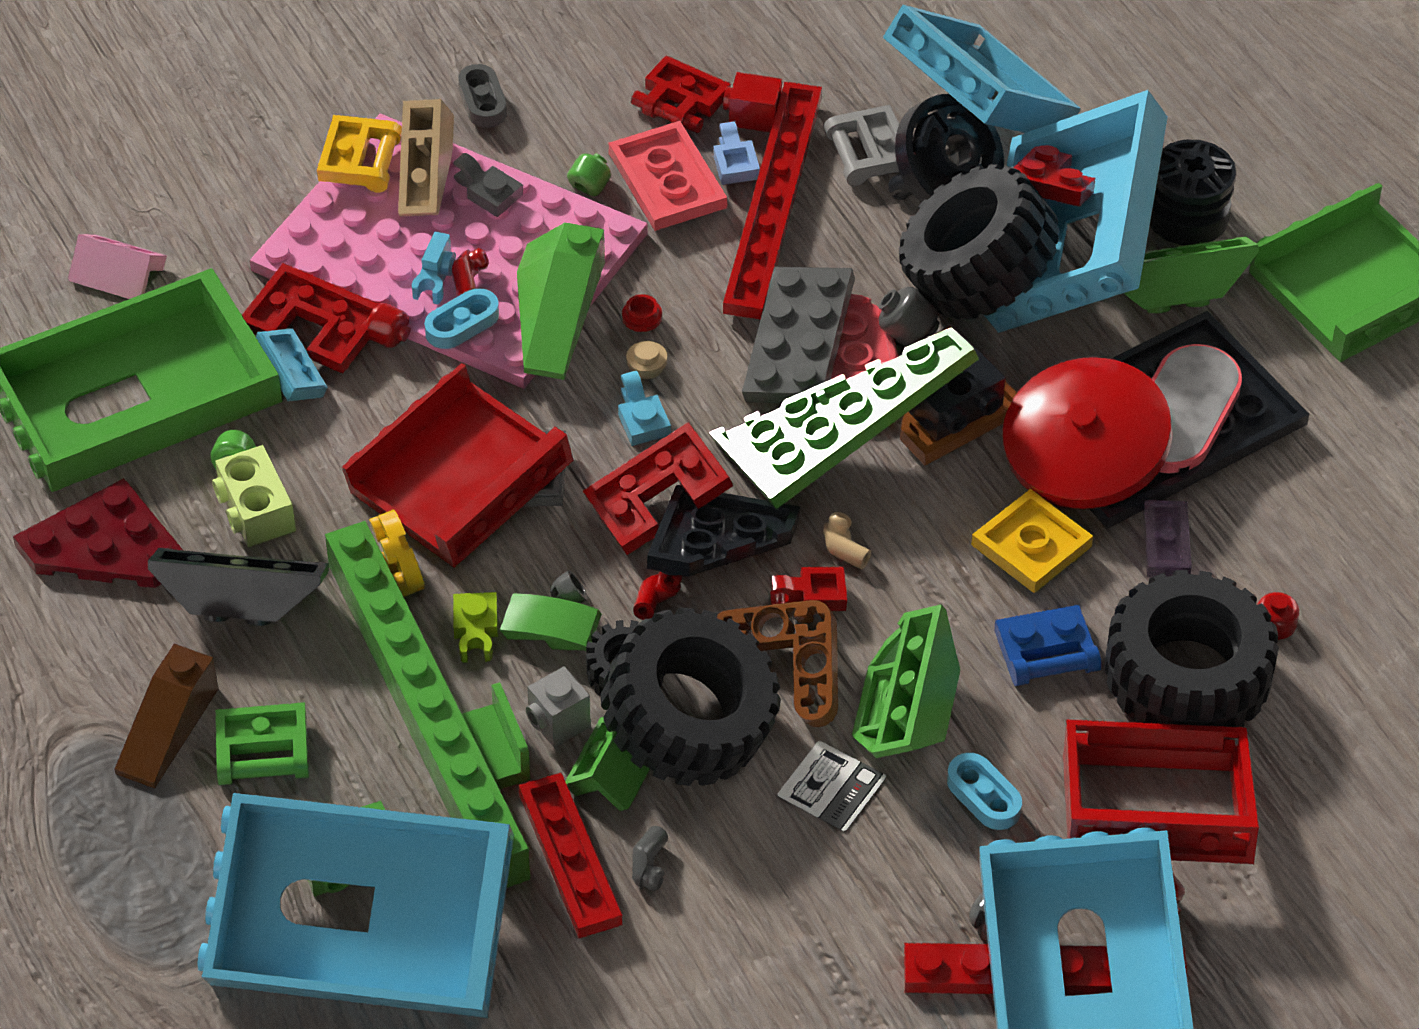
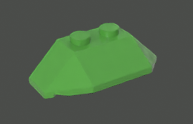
(1191, 273)
(909, 686)

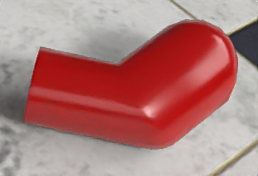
(467, 267)
(654, 591)

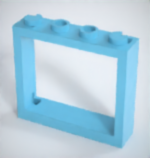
(972, 73)

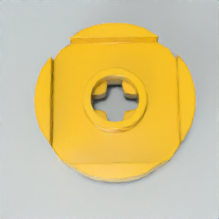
(397, 553)

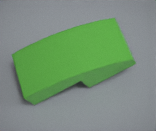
(551, 619)

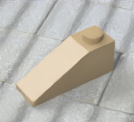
(424, 156)

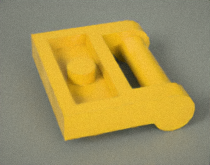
(347, 147)

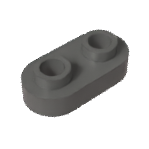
(482, 95)

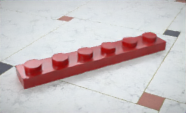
(968, 970)

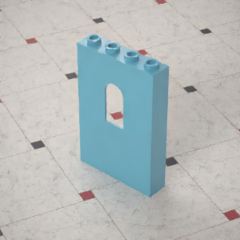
(1123, 152)
(1131, 890)
(430, 916)

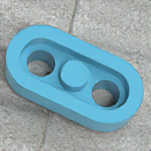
(459, 320)
(987, 793)

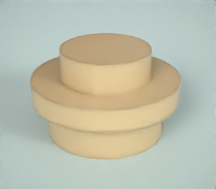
(647, 359)

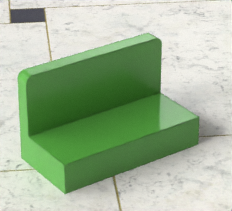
(500, 740)
(606, 769)

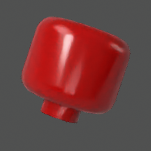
(388, 325)
(1283, 612)

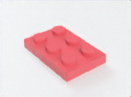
(667, 175)

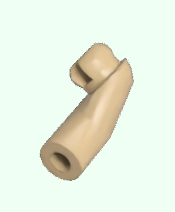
(839, 541)

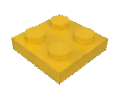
(1032, 540)

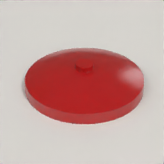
(1087, 432)

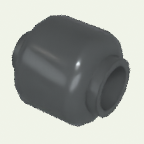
(908, 316)

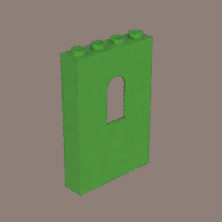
(180, 344)

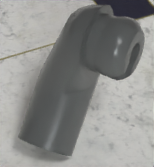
(643, 857)

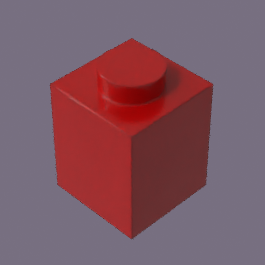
(753, 101)

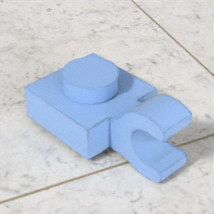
(735, 159)

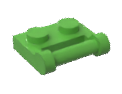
(260, 731)

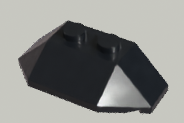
(235, 584)

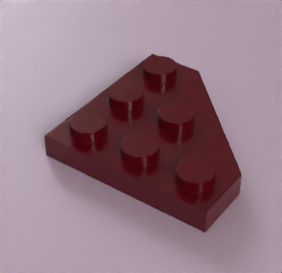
(98, 538)

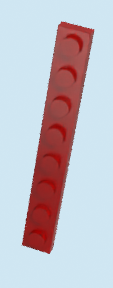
(772, 200)

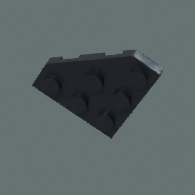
(718, 532)

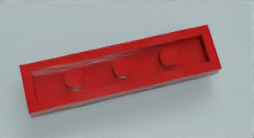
(570, 855)

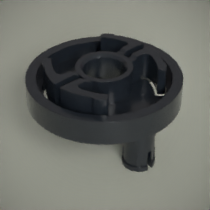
(924, 155)

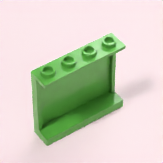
(1344, 273)

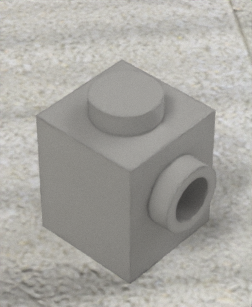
(558, 706)

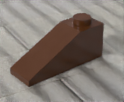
(167, 714)

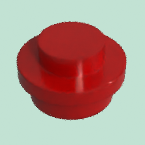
(642, 313)

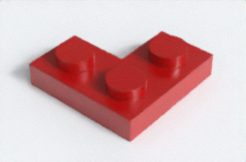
(1053, 176)

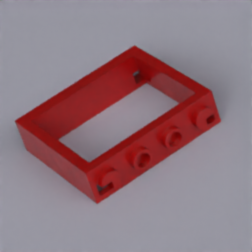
(1174, 746)

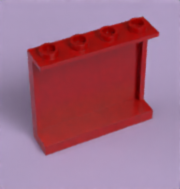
(456, 466)

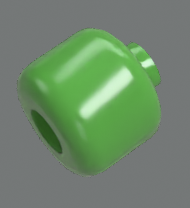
(589, 174)
(231, 443)

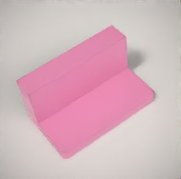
(113, 265)

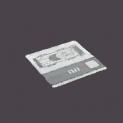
(831, 785)

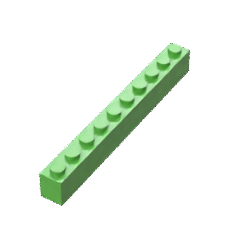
(419, 687)

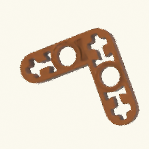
(804, 644)

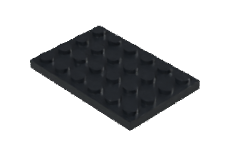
(1257, 419)

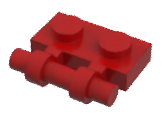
(684, 85)

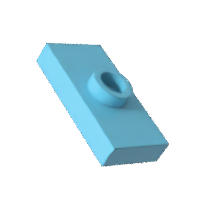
(295, 368)

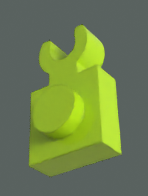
(475, 622)

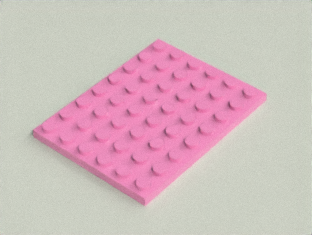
(370, 250)

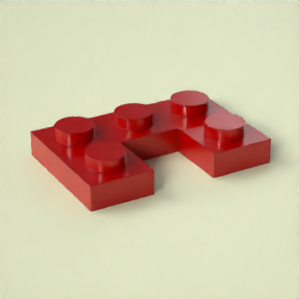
(332, 307)
(675, 458)

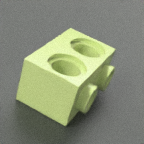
(254, 496)

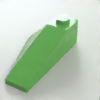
(555, 294)

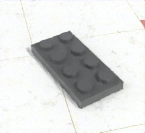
(798, 332)

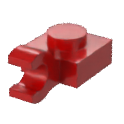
(814, 583)

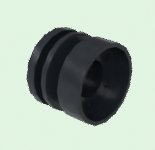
(1193, 192)

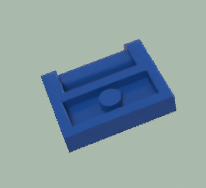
(1044, 636)

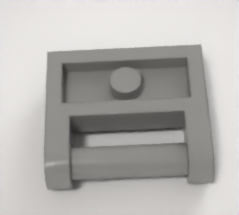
(877, 134)

